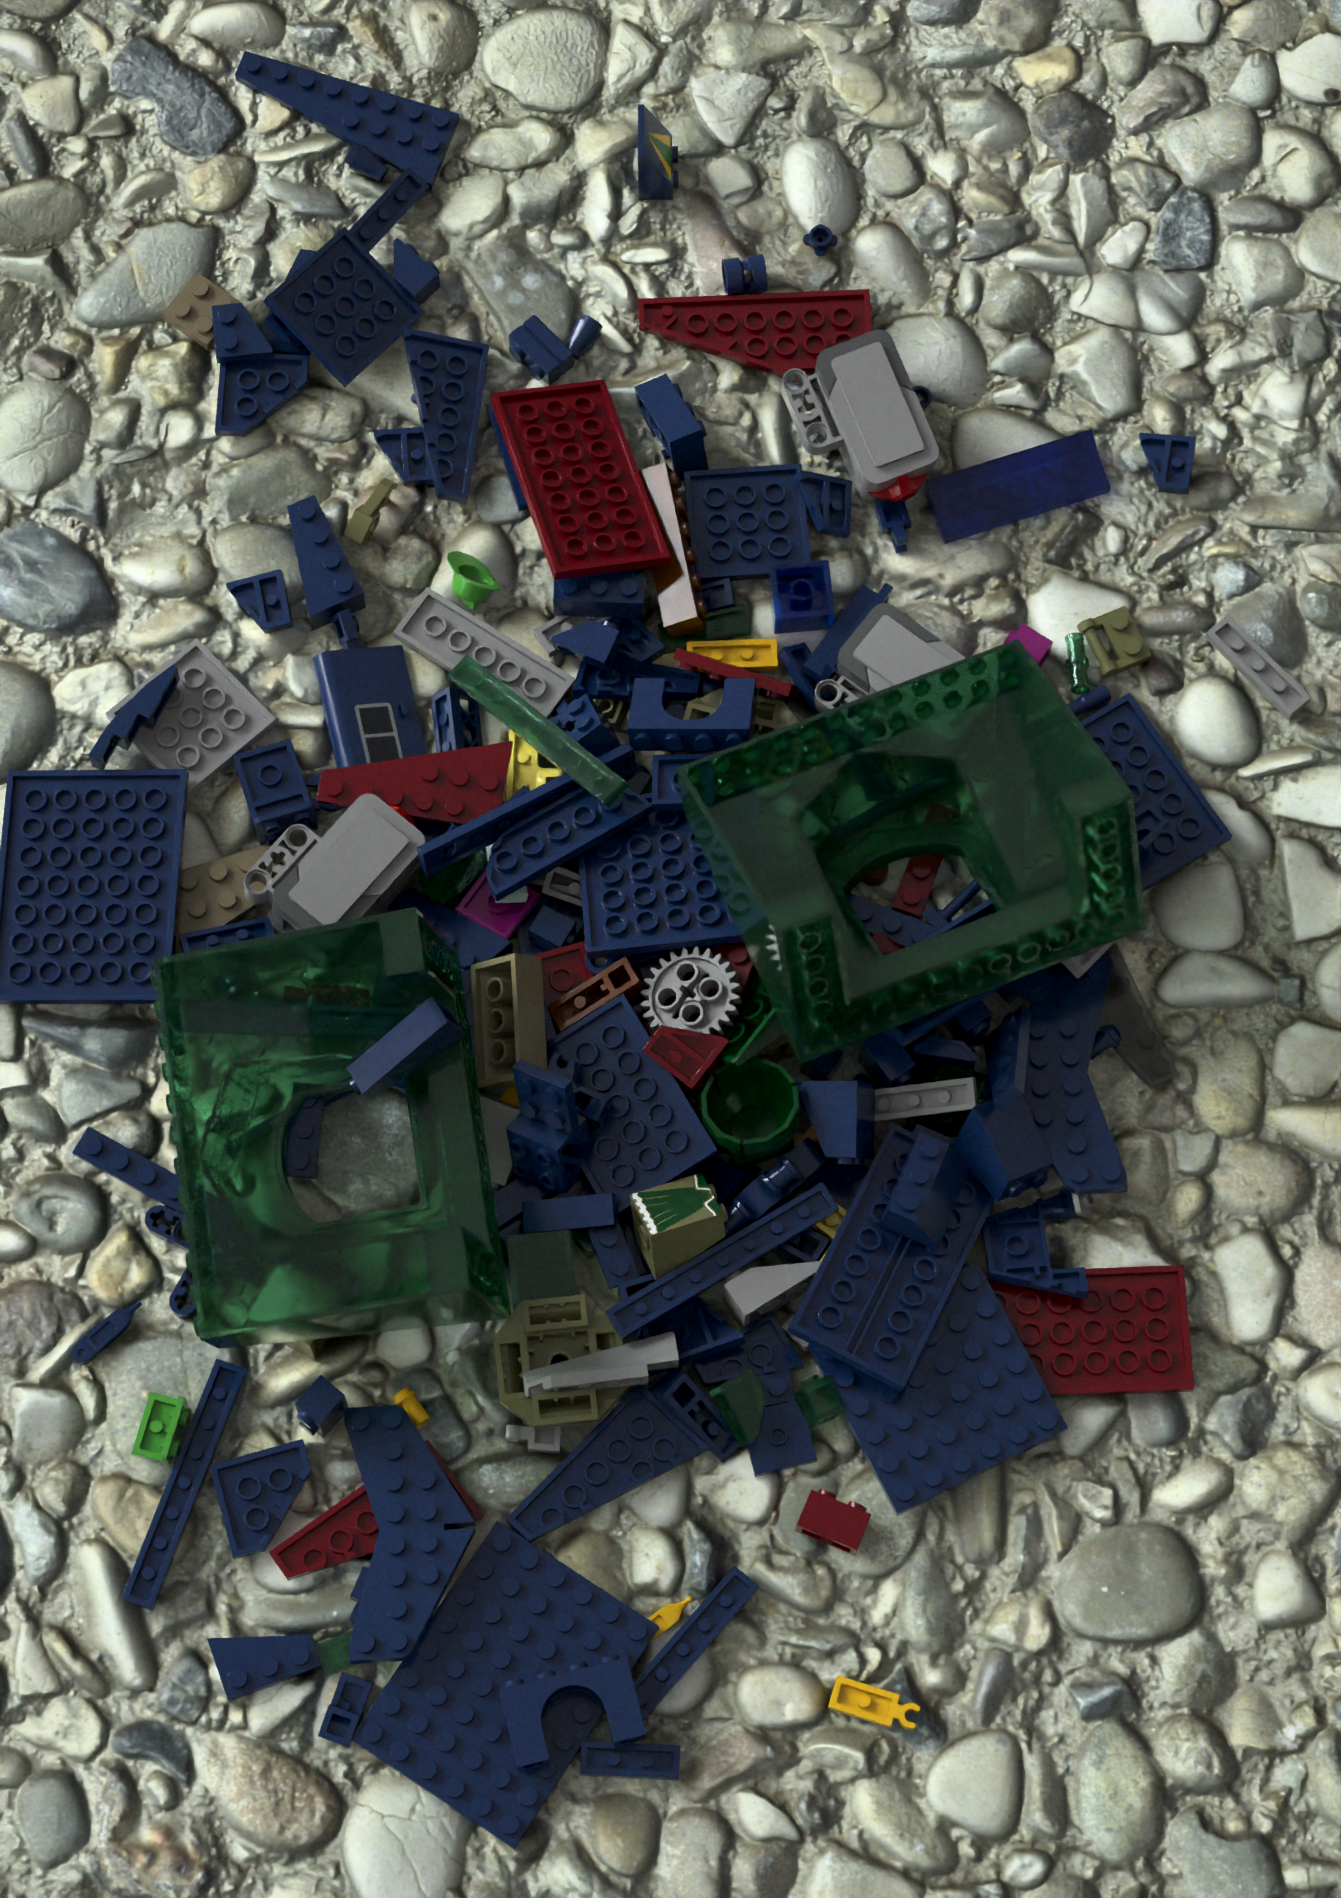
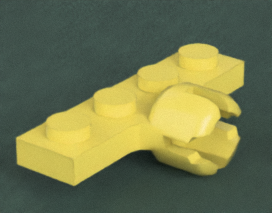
(525, 767)

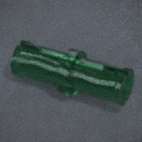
(1077, 663)

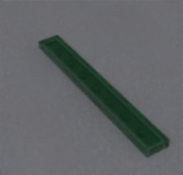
(538, 731)

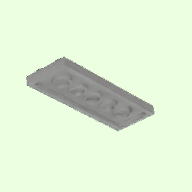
(449, 633)

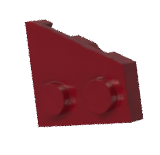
(684, 1052)

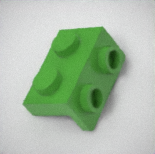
(160, 1428)

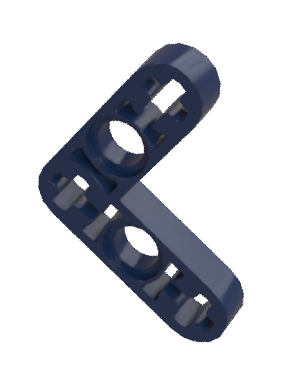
(162, 1232)

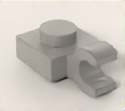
(539, 1440)

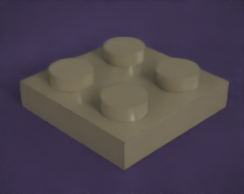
(193, 312)

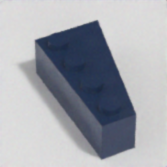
(323, 567)

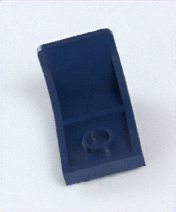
(274, 790)

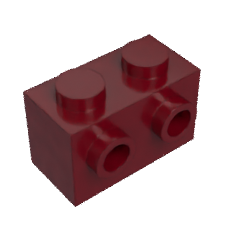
(833, 1521)

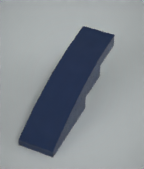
(140, 711)

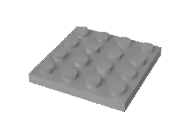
(203, 720)

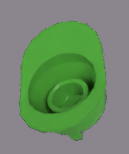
(471, 579)

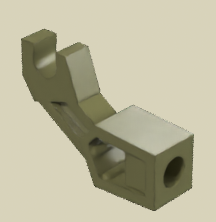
(367, 515)

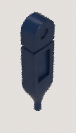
(103, 1335)

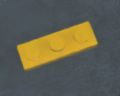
(747, 654)

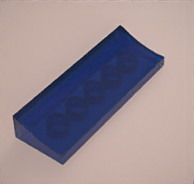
(1016, 486)

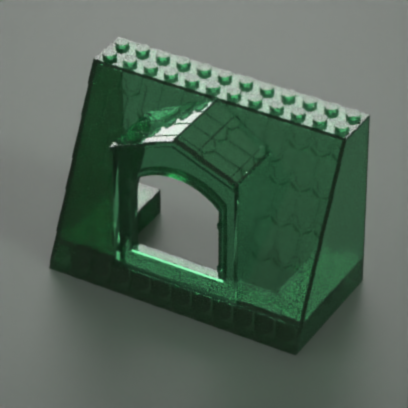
(944, 764)
(243, 1046)

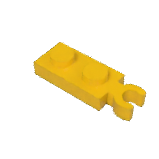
(870, 1703)

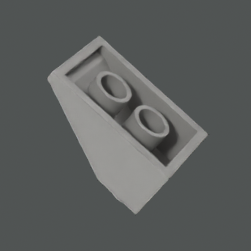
(765, 1289)

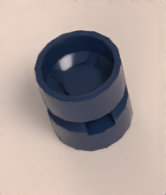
(734, 276)

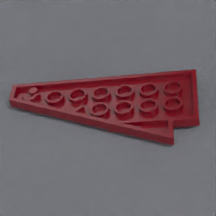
(761, 329)

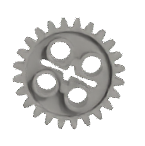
(669, 983)

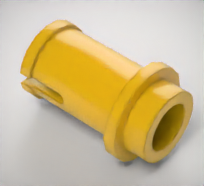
(415, 1411)

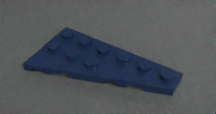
(622, 1453)

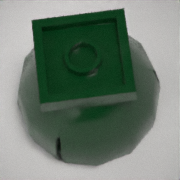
(751, 1111)

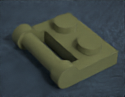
(1122, 637)

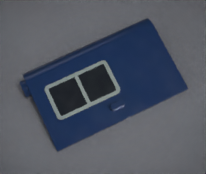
(362, 705)

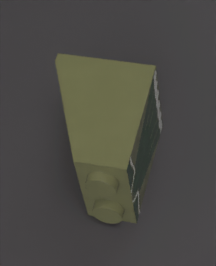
(676, 1222)

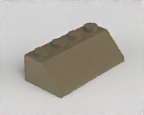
(507, 1017)

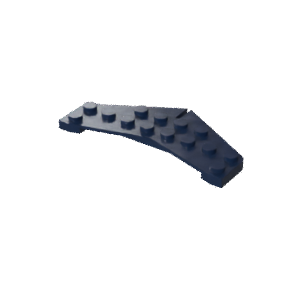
(1060, 1087)
(413, 1549)

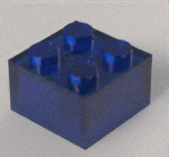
(801, 596)

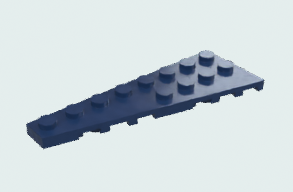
(388, 125)

